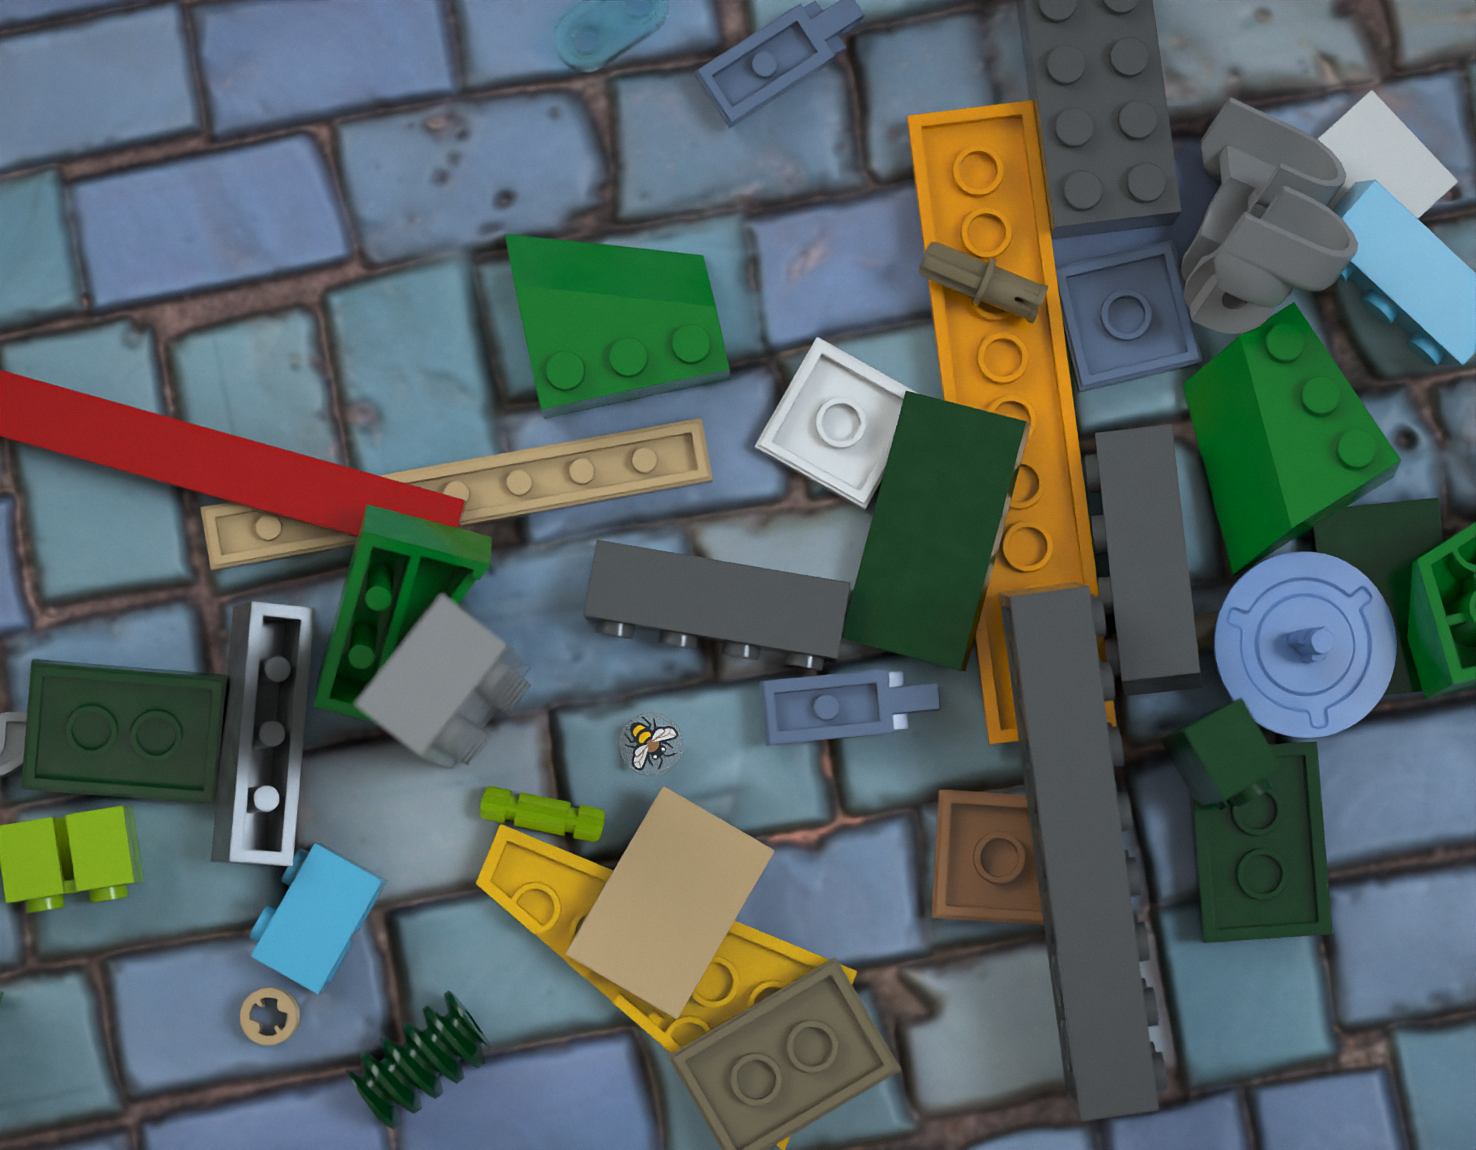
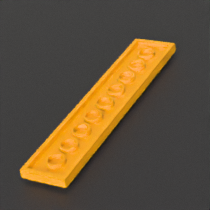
(987, 198)

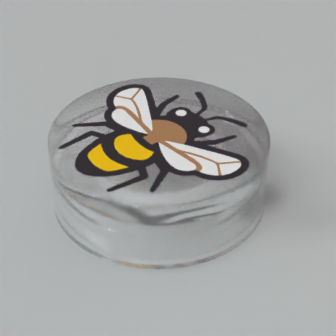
(651, 744)

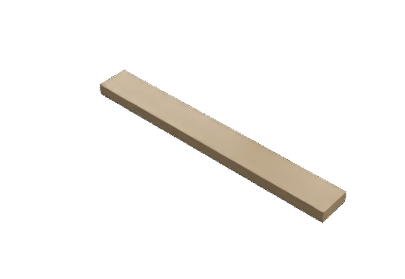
(492, 486)

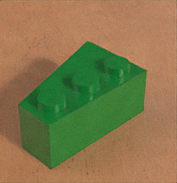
(389, 587)

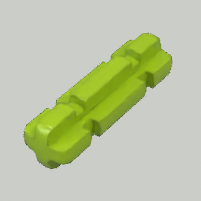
(542, 814)

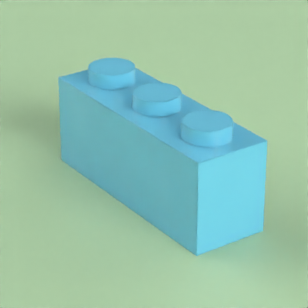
(1410, 276)

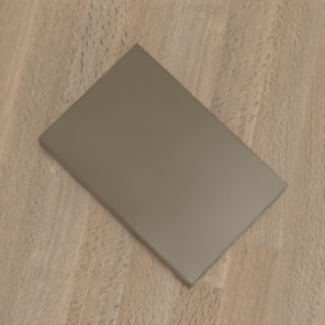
(785, 1061)

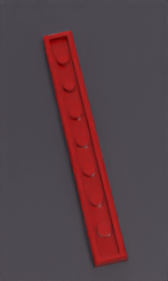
(207, 459)

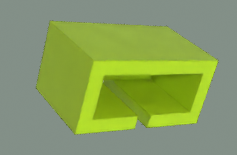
(70, 856)

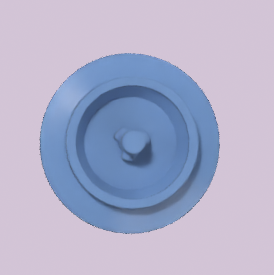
(1305, 644)

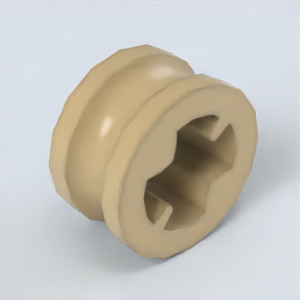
(254, 1028)

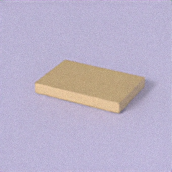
(670, 902)

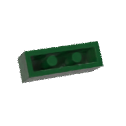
(1222, 756)

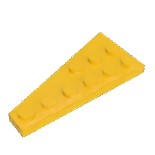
(553, 895)

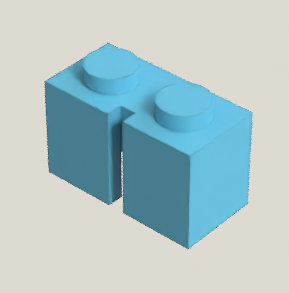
(316, 917)

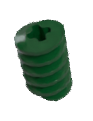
(420, 1061)

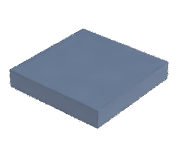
(1126, 316)

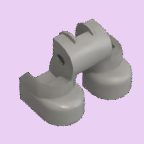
(1265, 222)

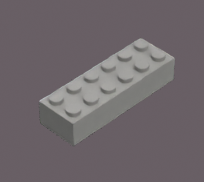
(446, 686)

